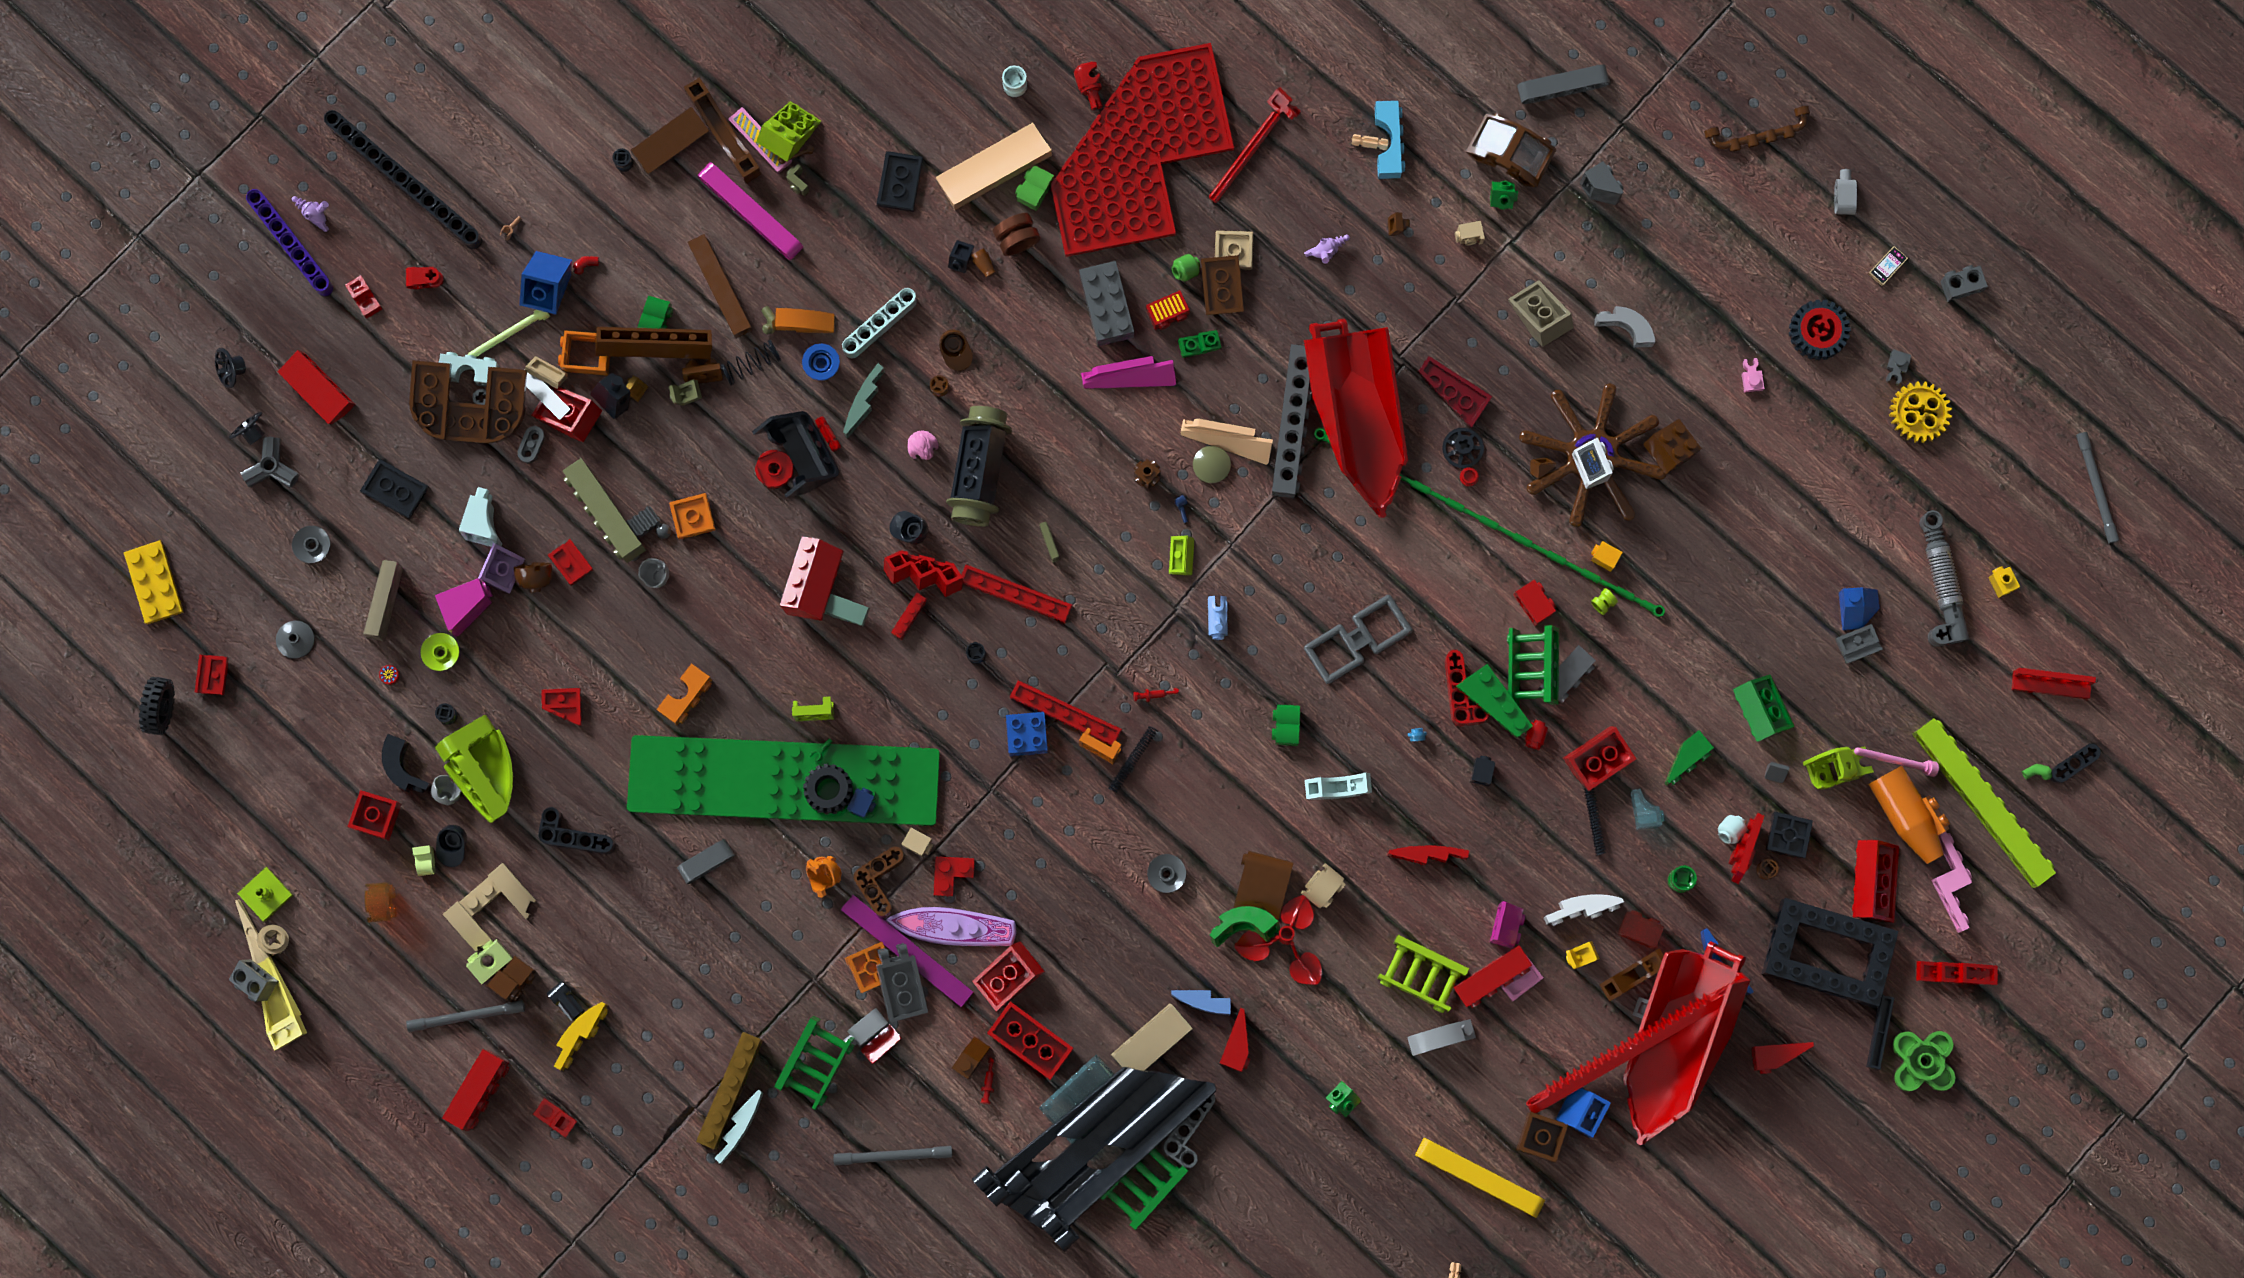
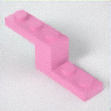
(1952, 881)

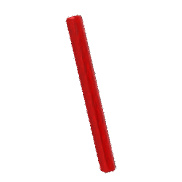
(1244, 157)

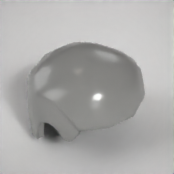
(653, 572)
(444, 790)

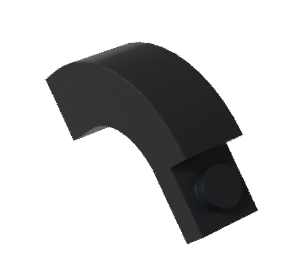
(392, 760)

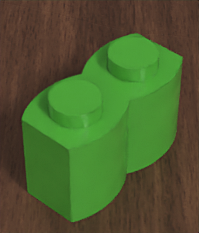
(1034, 188)

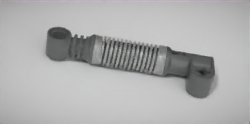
(1946, 581)

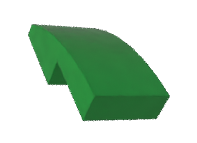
(1199, 344)

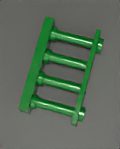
(1550, 673)
(796, 1063)
(1148, 1201)

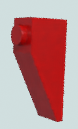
(1237, 1046)
(1773, 1056)

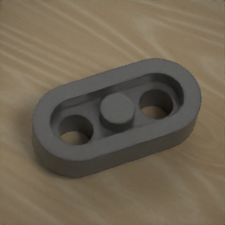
(531, 445)

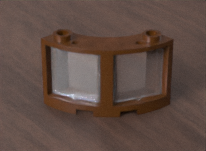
(1511, 147)

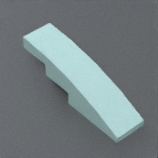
(743, 1119)

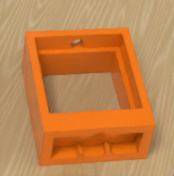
(563, 360)

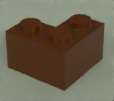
(512, 979)

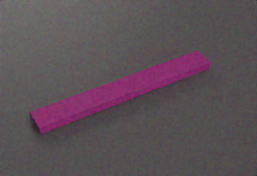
(891, 937)

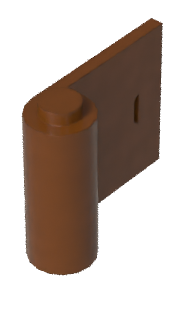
(1263, 882)

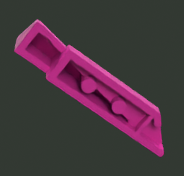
(1131, 373)

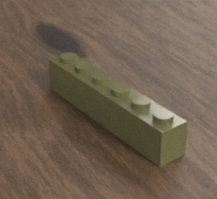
(603, 510)

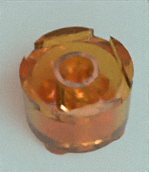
(379, 902)

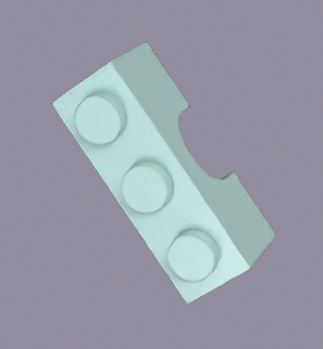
(470, 362)

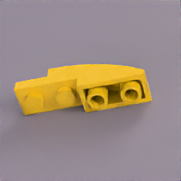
(583, 1026)

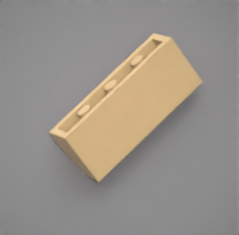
(1152, 1039)

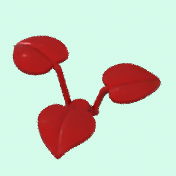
(1296, 914)

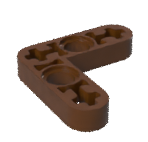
(873, 875)

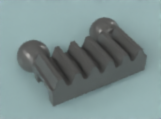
(645, 522)

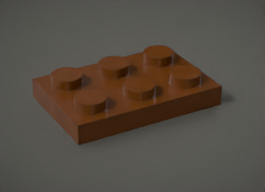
(1222, 285)

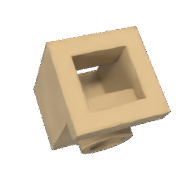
(1470, 233)

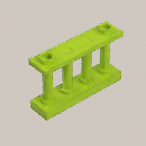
(1438, 962)

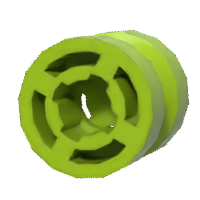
(1604, 601)

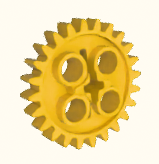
(1919, 428)

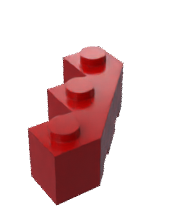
(923, 572)

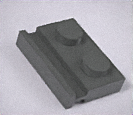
(1858, 643)

